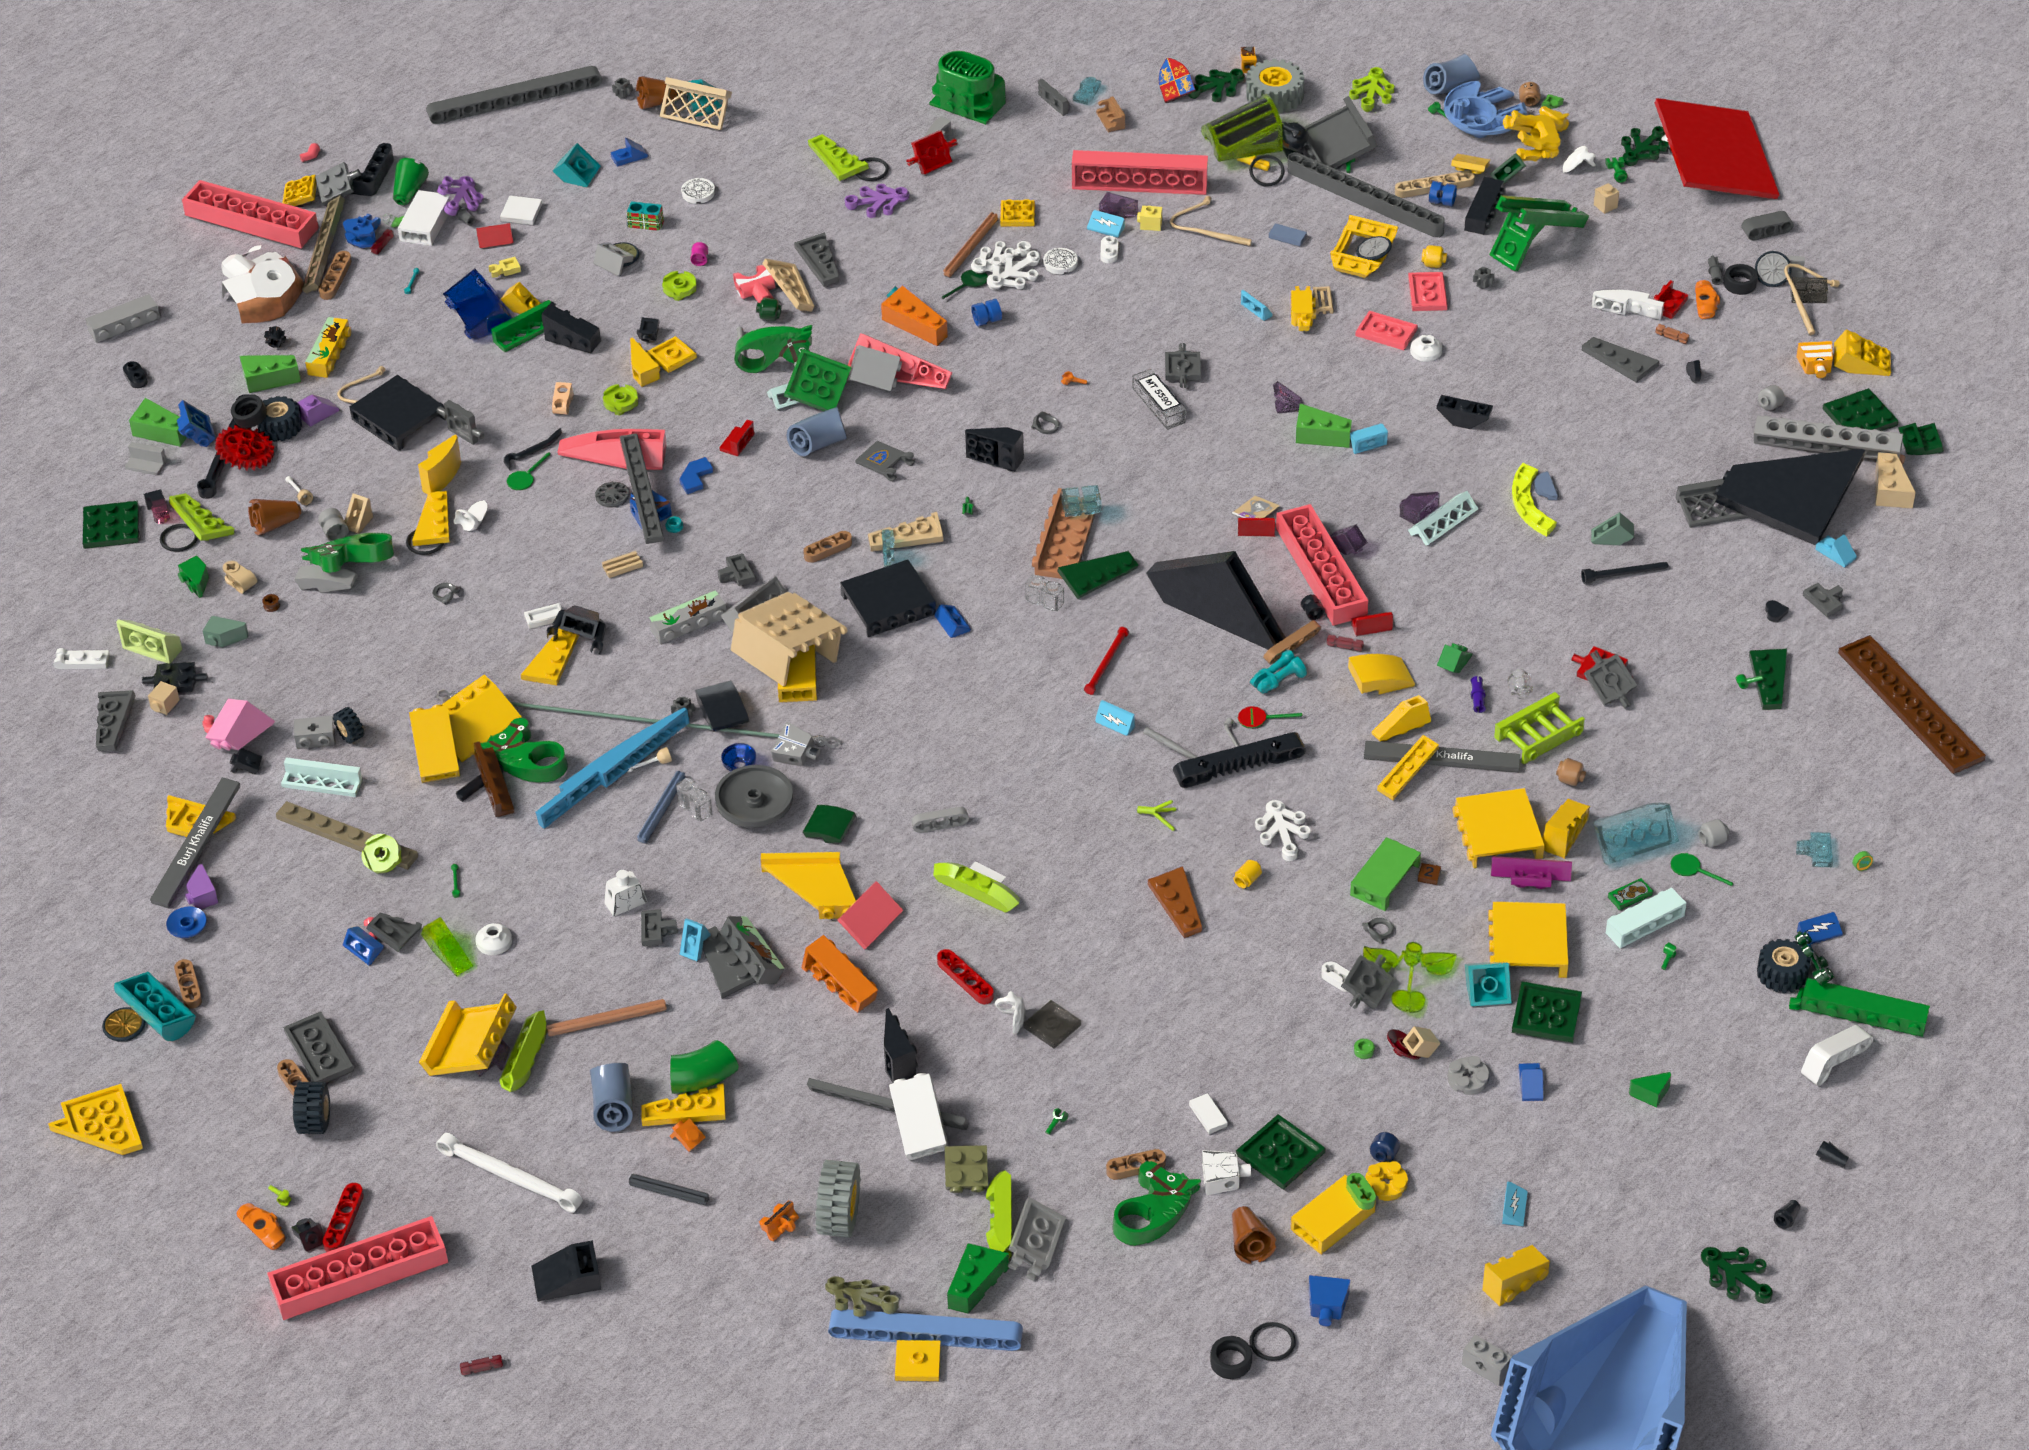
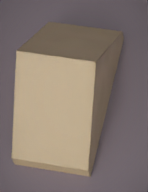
(358, 513)

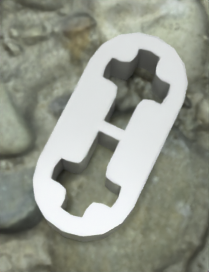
(1334, 978)

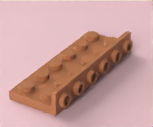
(1062, 540)

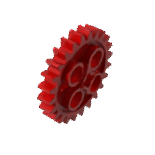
(244, 448)

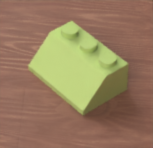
(148, 641)

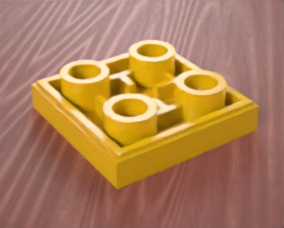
(1472, 163)
(300, 191)
(1017, 213)

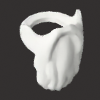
(1577, 157)
(472, 517)
(1017, 1009)

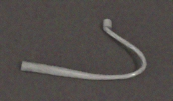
(1169, 743)

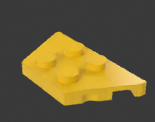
(184, 813)

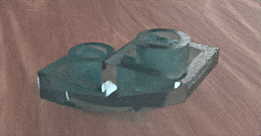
(1087, 90)

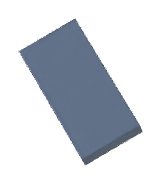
(1287, 235)

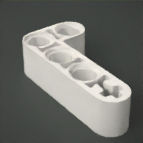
(1833, 1052)

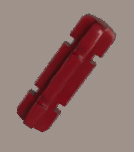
(382, 241)
(1344, 642)
(481, 1364)

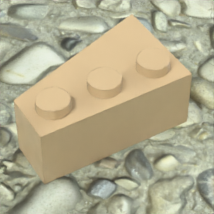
(1892, 483)

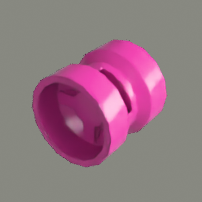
(699, 254)

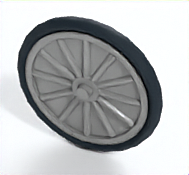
(1374, 248)
(1771, 268)

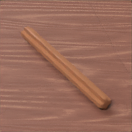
(970, 244)
(606, 1017)

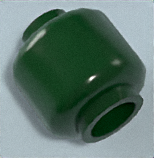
(769, 309)

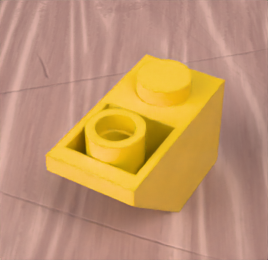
(519, 299)

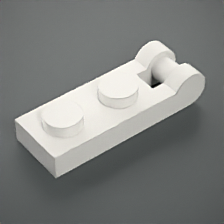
(81, 659)

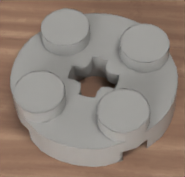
(1468, 1065)

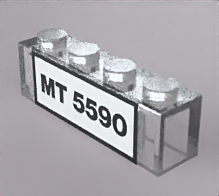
(1159, 399)

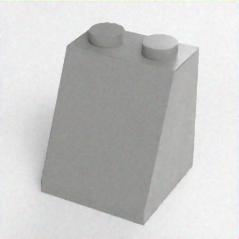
(874, 368)

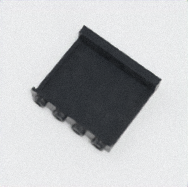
(395, 411)
(889, 597)

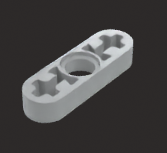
(921, 821)

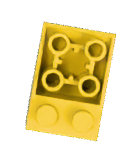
(1861, 355)

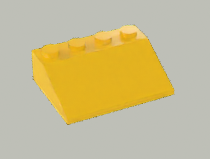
(477, 714)

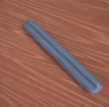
(660, 808)

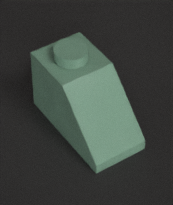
(1613, 531)
(224, 631)

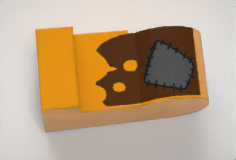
(1247, 58)

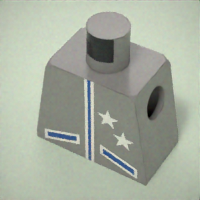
(794, 746)

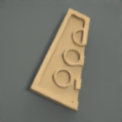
(790, 282)
(919, 532)

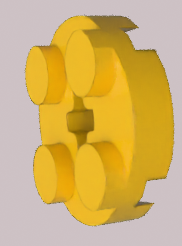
(1391, 1171)

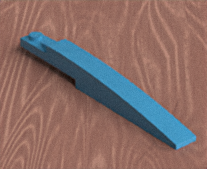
(611, 766)

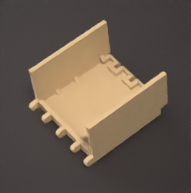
(780, 628)

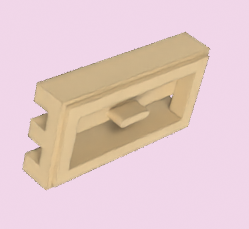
(1323, 309)
(622, 564)

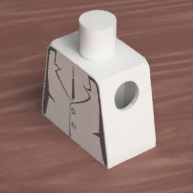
(623, 893)
(1222, 1171)

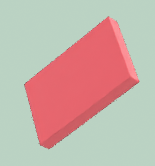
(1427, 291)
(1386, 330)
(870, 915)

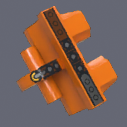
(780, 1221)

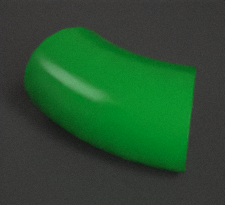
(701, 1068)

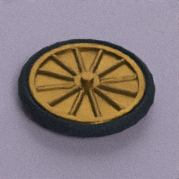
(123, 1024)

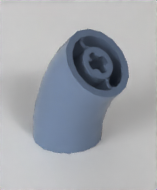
(1445, 76)
(816, 432)
(612, 1096)

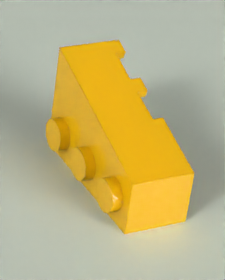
(1514, 1274)

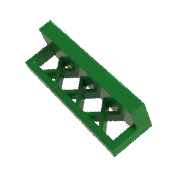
(520, 325)

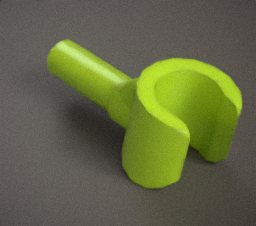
(283, 1196)

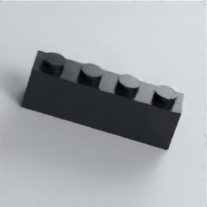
(1483, 206)

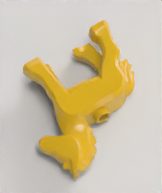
(1542, 130)

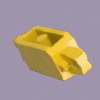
(1302, 308)

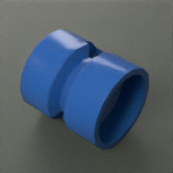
(1448, 196)
(986, 312)

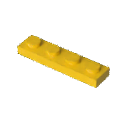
(1408, 767)

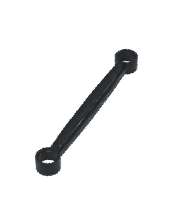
(216, 467)

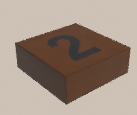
(1429, 873)

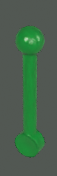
(455, 893)

